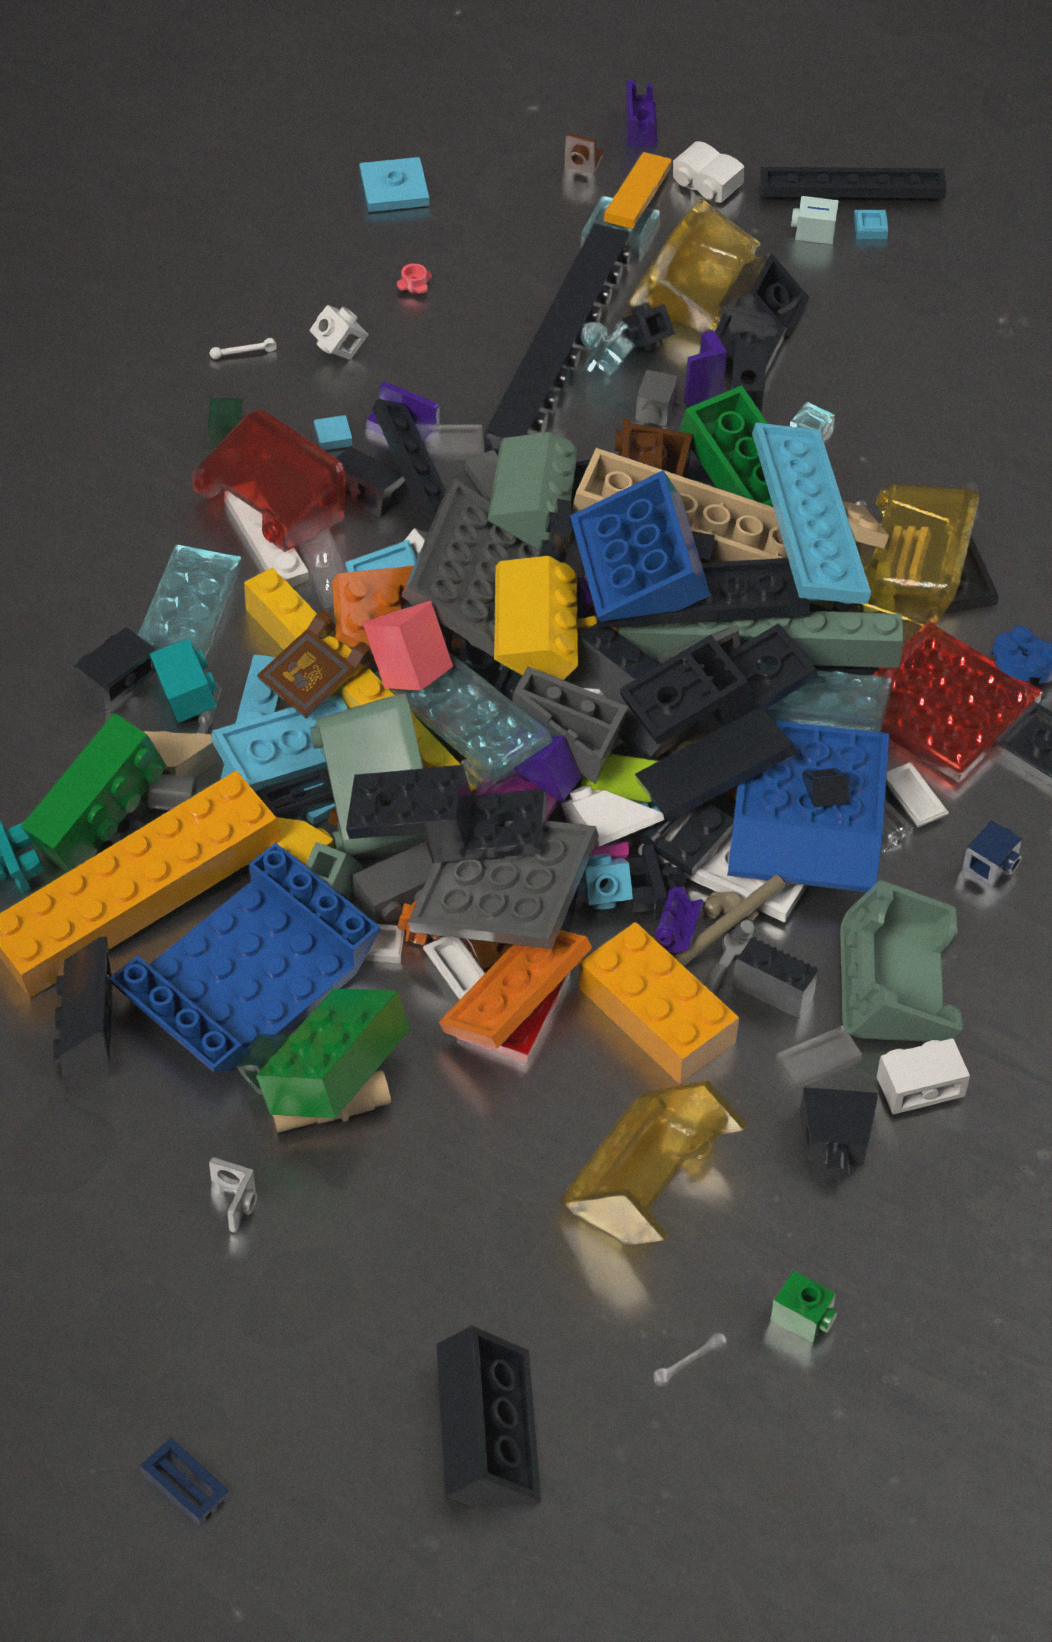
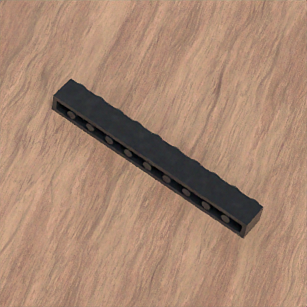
(558, 340)

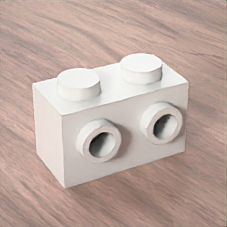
(923, 1075)

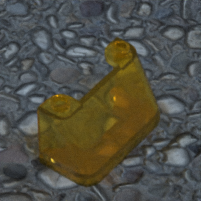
(696, 268)
(924, 549)

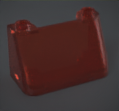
(279, 476)

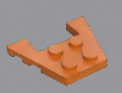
(363, 597)

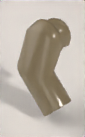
(723, 902)

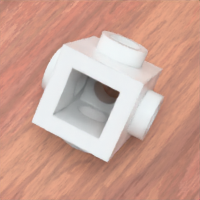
(338, 332)

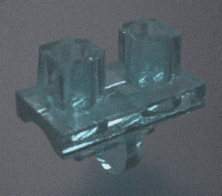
(607, 349)

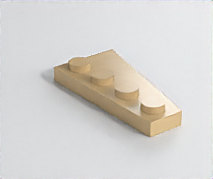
(865, 526)

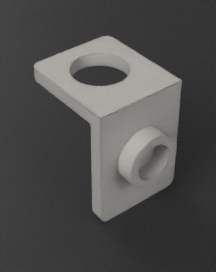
(245, 1197)

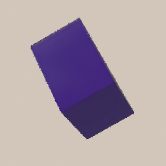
(552, 769)

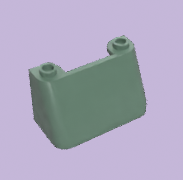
(366, 741)
(894, 966)

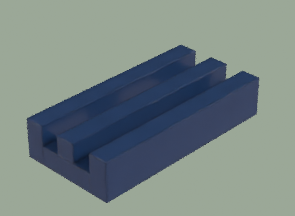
(209, 1505)

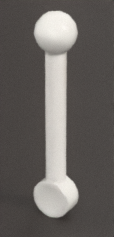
(268, 344)

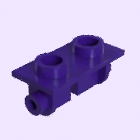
(678, 922)

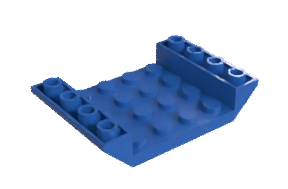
(806, 844)
(252, 962)

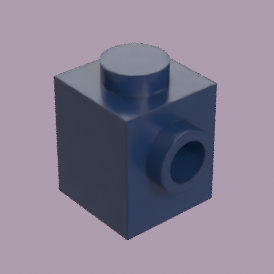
(993, 854)

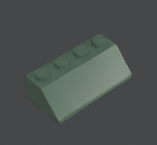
(528, 482)

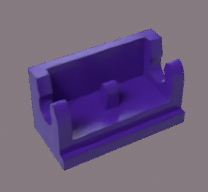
(640, 116)

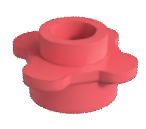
(414, 278)

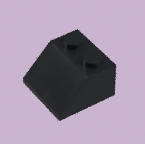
(767, 293)

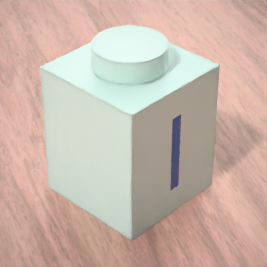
(815, 220)

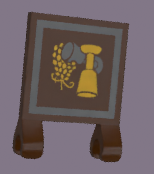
(310, 669)

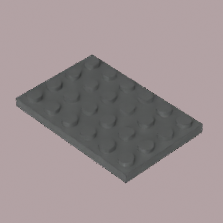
(460, 566)

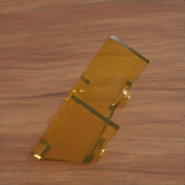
(644, 1155)

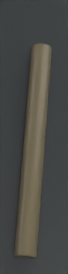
(731, 918)

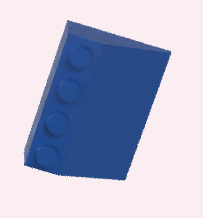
(640, 551)

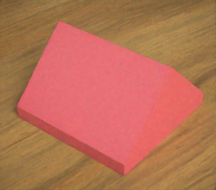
(408, 647)

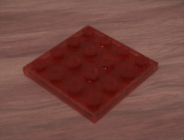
(951, 702)

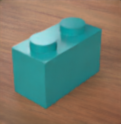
(183, 679)

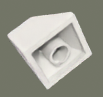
(608, 812)

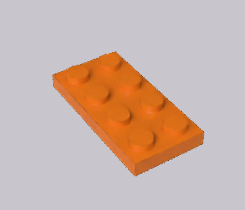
(513, 989)

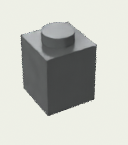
(656, 397)

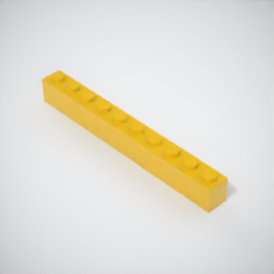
(288, 615)

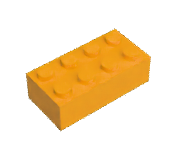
(657, 1002)

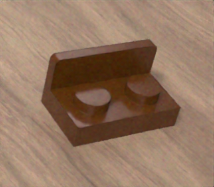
(640, 445)

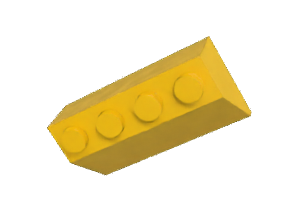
(536, 616)

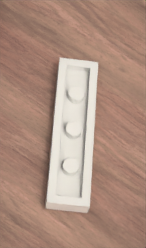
(286, 563)

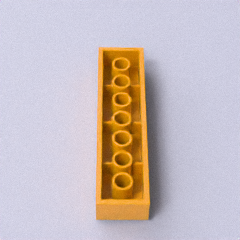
(136, 880)

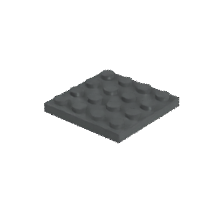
(507, 897)

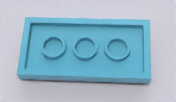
(274, 745)

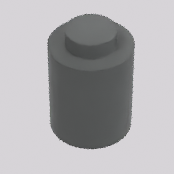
(170, 792)

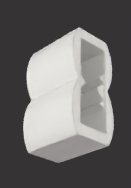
(708, 171)

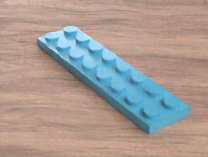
(811, 514)

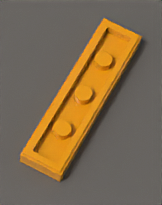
(637, 190)

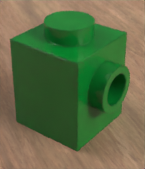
(804, 1307)

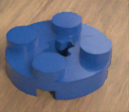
(1023, 655)

